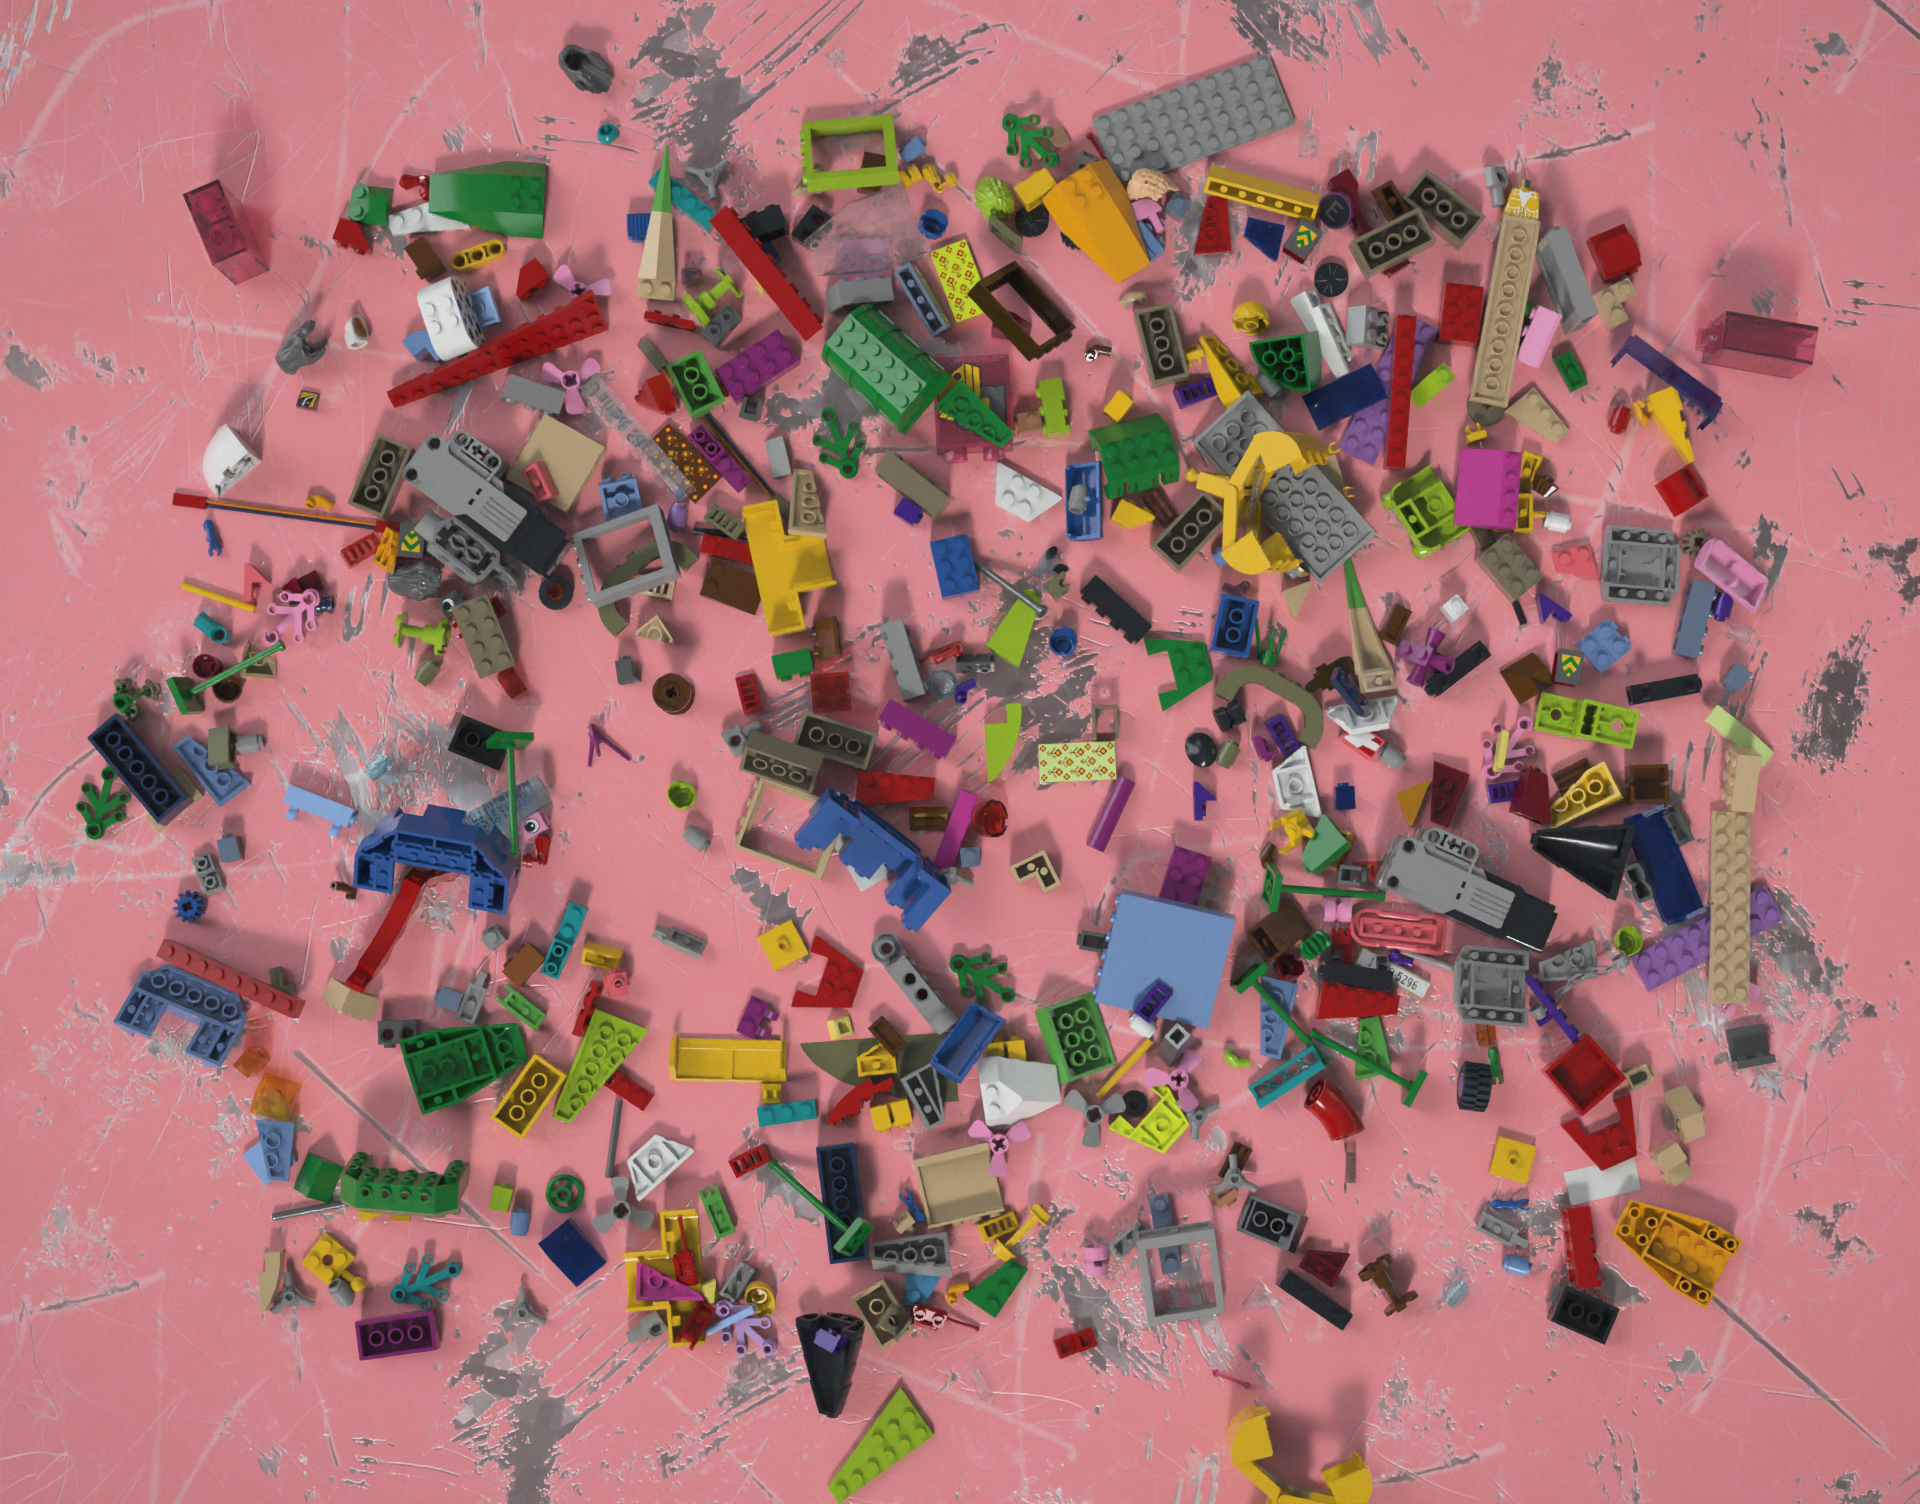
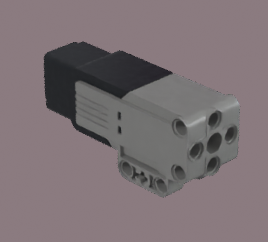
(484, 502)
(1444, 883)

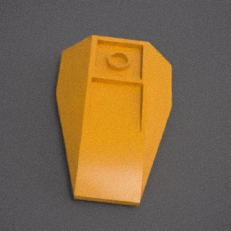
(1677, 1248)

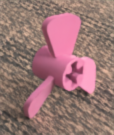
(565, 278)
(552, 374)
(1156, 1077)
(1017, 1133)

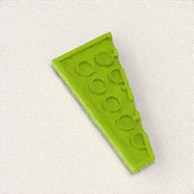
(600, 1054)
(888, 1440)

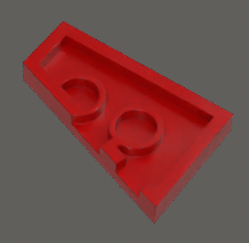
(1214, 228)
(581, 1023)

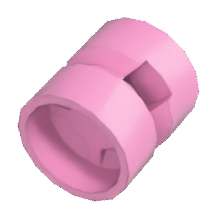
(1336, 909)
(1098, 1254)

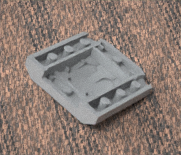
(1639, 565)
(1491, 986)

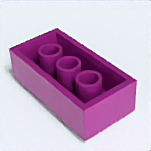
(757, 367)
(917, 729)
(1185, 876)
(397, 1334)

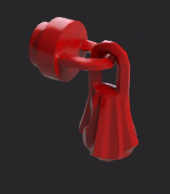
(409, 181)
(542, 844)

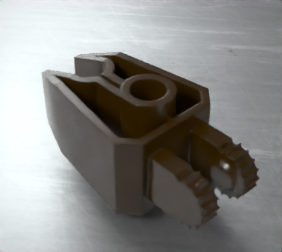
(1324, 673)

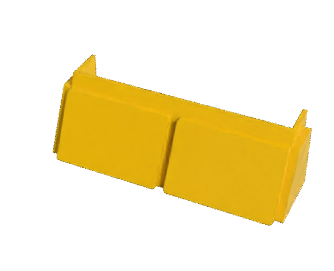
(728, 1060)

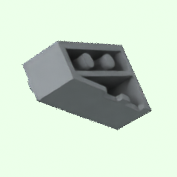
(532, 395)
(925, 1096)

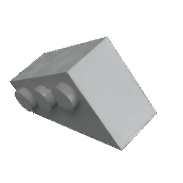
(859, 292)

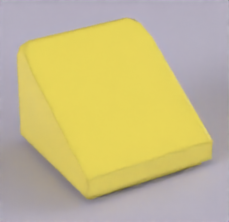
(840, 1027)

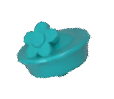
(607, 133)

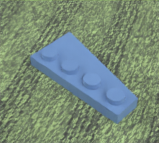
(220, 784)
(1272, 1027)

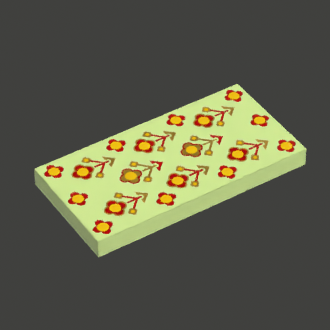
(1077, 761)

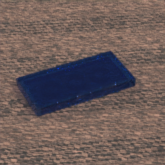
(1344, 397)

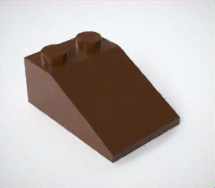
(731, 587)
(828, 639)

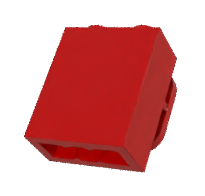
(1614, 254)

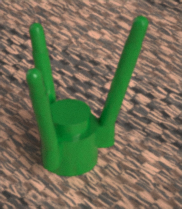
(1267, 657)

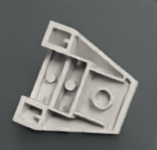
(1015, 1089)

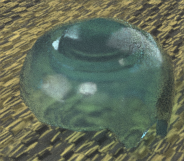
(942, 684)

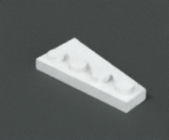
(418, 220)

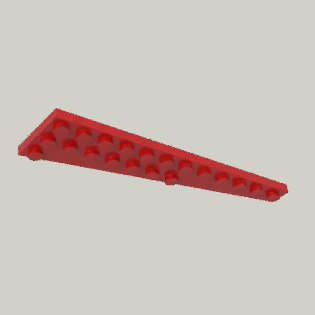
(560, 328)

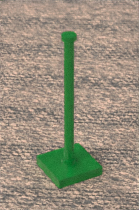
(186, 694)
(511, 741)
(1273, 887)
(1250, 978)
(1411, 1087)
(853, 1235)

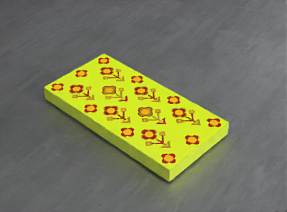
(957, 276)

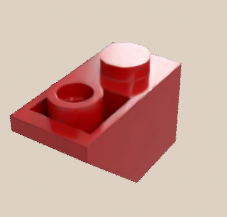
(351, 235)
(531, 278)

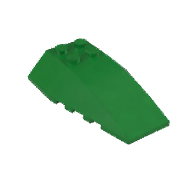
(493, 197)
(459, 1061)

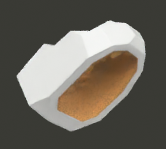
(356, 333)

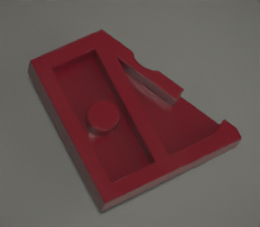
(1324, 1265)

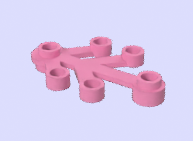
(295, 615)
(1510, 753)

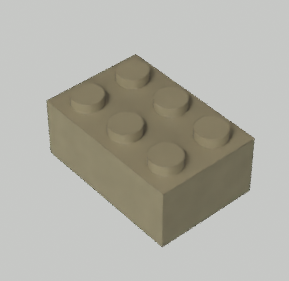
(1509, 568)

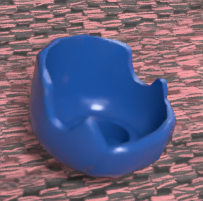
(933, 224)
(1063, 641)

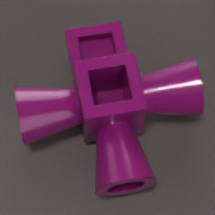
(1425, 657)

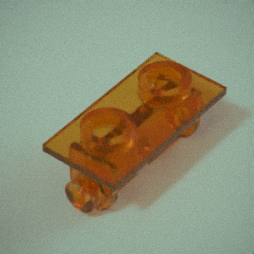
(1485, 1035)

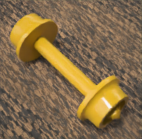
(1003, 1250)

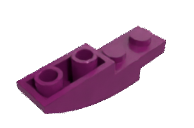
(719, 458)

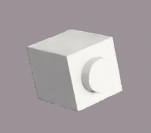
(1453, 608)

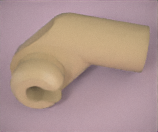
(1134, 296)

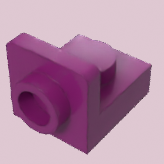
(1261, 749)

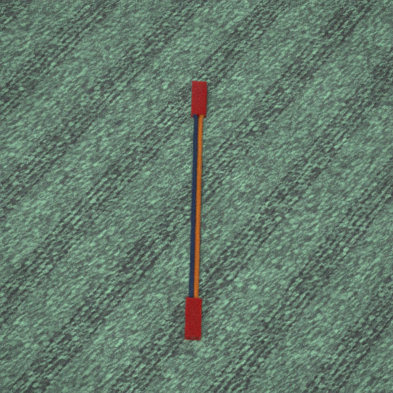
(200, 502)

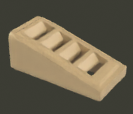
(670, 593)

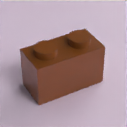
(523, 964)

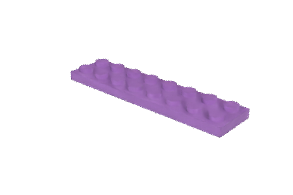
(1368, 426)
(1691, 944)

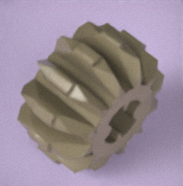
(1690, 538)

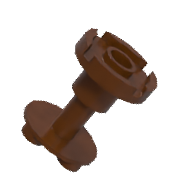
(663, 691)
(1383, 1279)

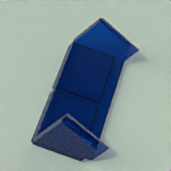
(1673, 375)
(1656, 847)

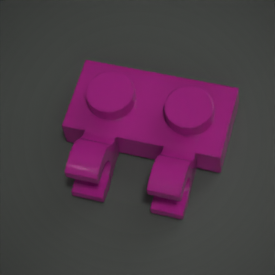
(753, 1016)

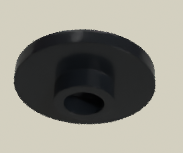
(1135, 1103)

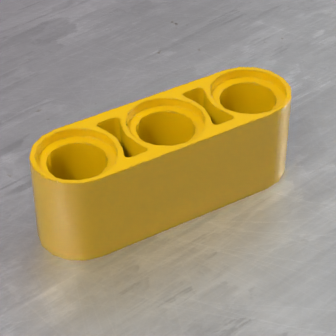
(469, 254)

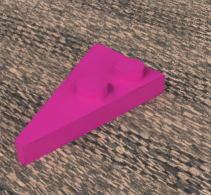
(658, 1286)

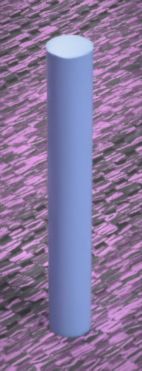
(730, 1320)

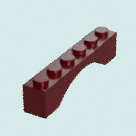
(1347, 183)

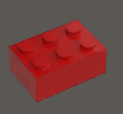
(1459, 314)

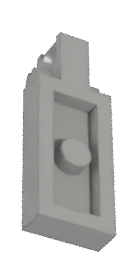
(680, 941)
(473, 999)
(1500, 1231)

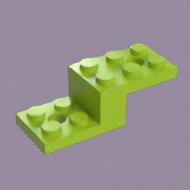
(1586, 720)

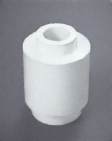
(1557, 521)
(1142, 1027)

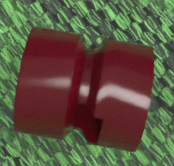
(207, 666)

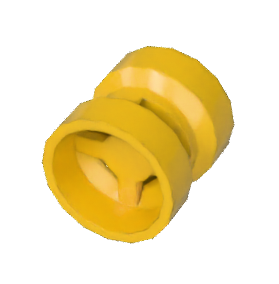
(914, 176)

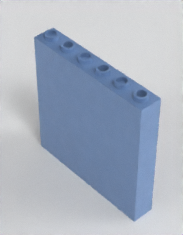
(1168, 944)

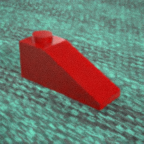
(725, 549)

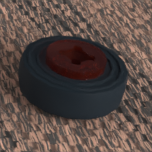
(563, 593)

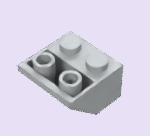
(1367, 327)

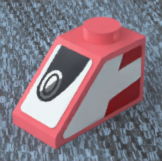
(1365, 744)

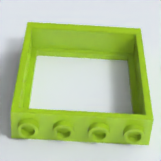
(854, 177)

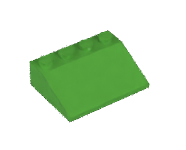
(1075, 1037)

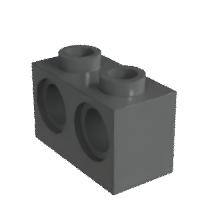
(721, 326)
(398, 1028)

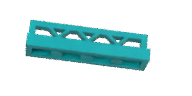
(1293, 1081)

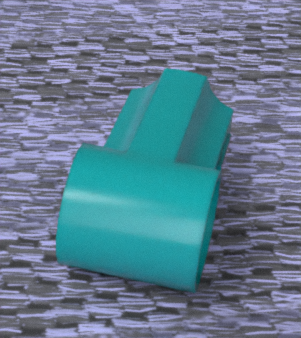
(212, 628)

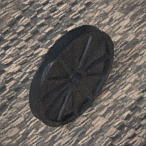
(1032, 222)
(1331, 279)

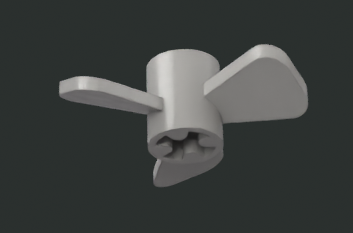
(1112, 1105)
(641, 1218)

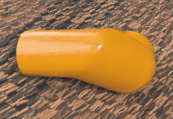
(1638, 412)
(317, 501)
(954, 1291)

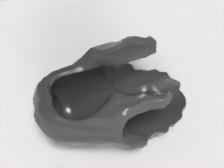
(585, 69)
(297, 352)
(416, 581)

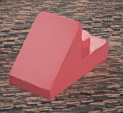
(251, 578)

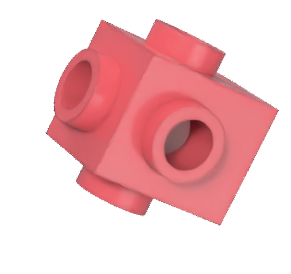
(619, 988)

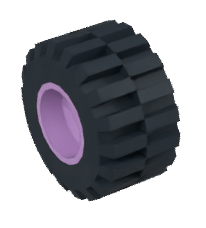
(1474, 1086)

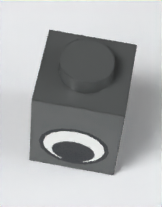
(450, 599)

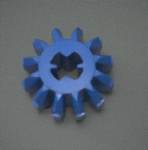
(186, 899)

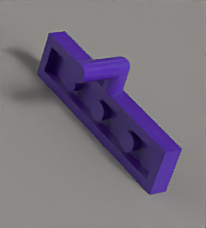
(1558, 1015)

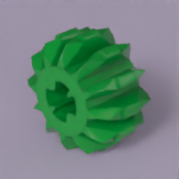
(1315, 945)

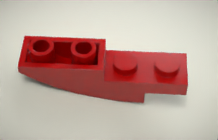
(852, 1103)

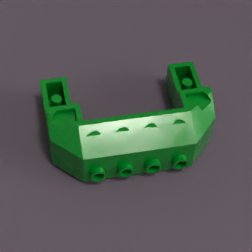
(365, 1187)

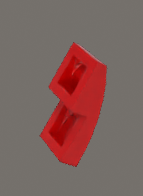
(1075, 1342)

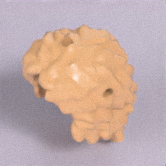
(1149, 185)

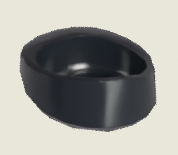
(1201, 749)

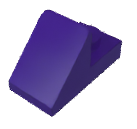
(1546, 606)
(1200, 794)

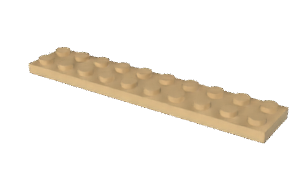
(1504, 311)
(1731, 908)

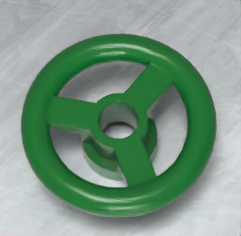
(571, 1180)

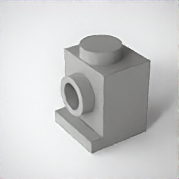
(494, 937)

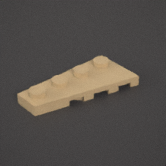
(805, 511)

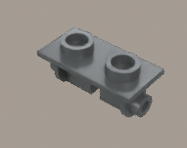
(966, 665)
(1678, 825)

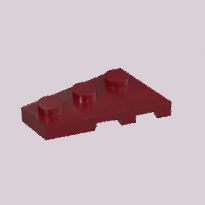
(1446, 793)

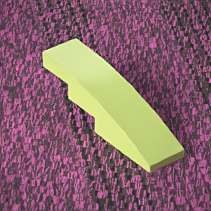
(1737, 733)

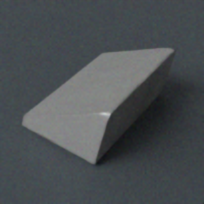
(778, 457)

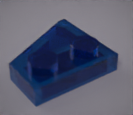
(1265, 236)

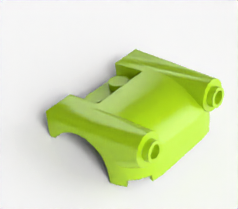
(1424, 512)

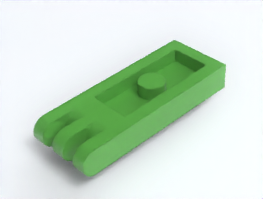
(717, 1212)

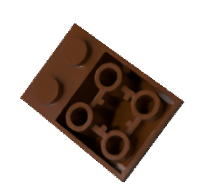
(1278, 931)

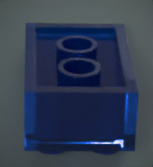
(572, 1252)

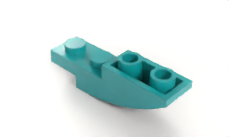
(564, 940)

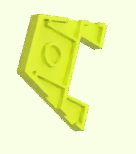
(1159, 1127)

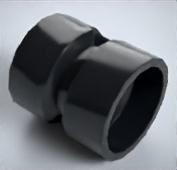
(1229, 716)

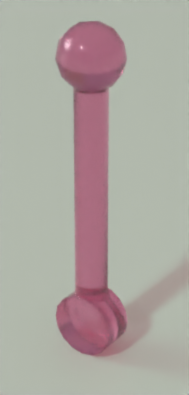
(1216, 1373)

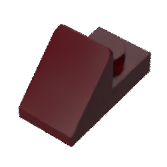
(305, 582)

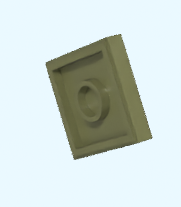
(1005, 234)

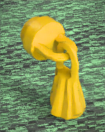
(929, 174)

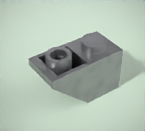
(1175, 1044)

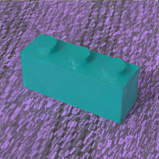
(787, 1112)

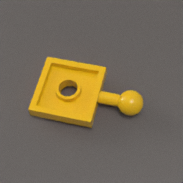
(341, 1260)

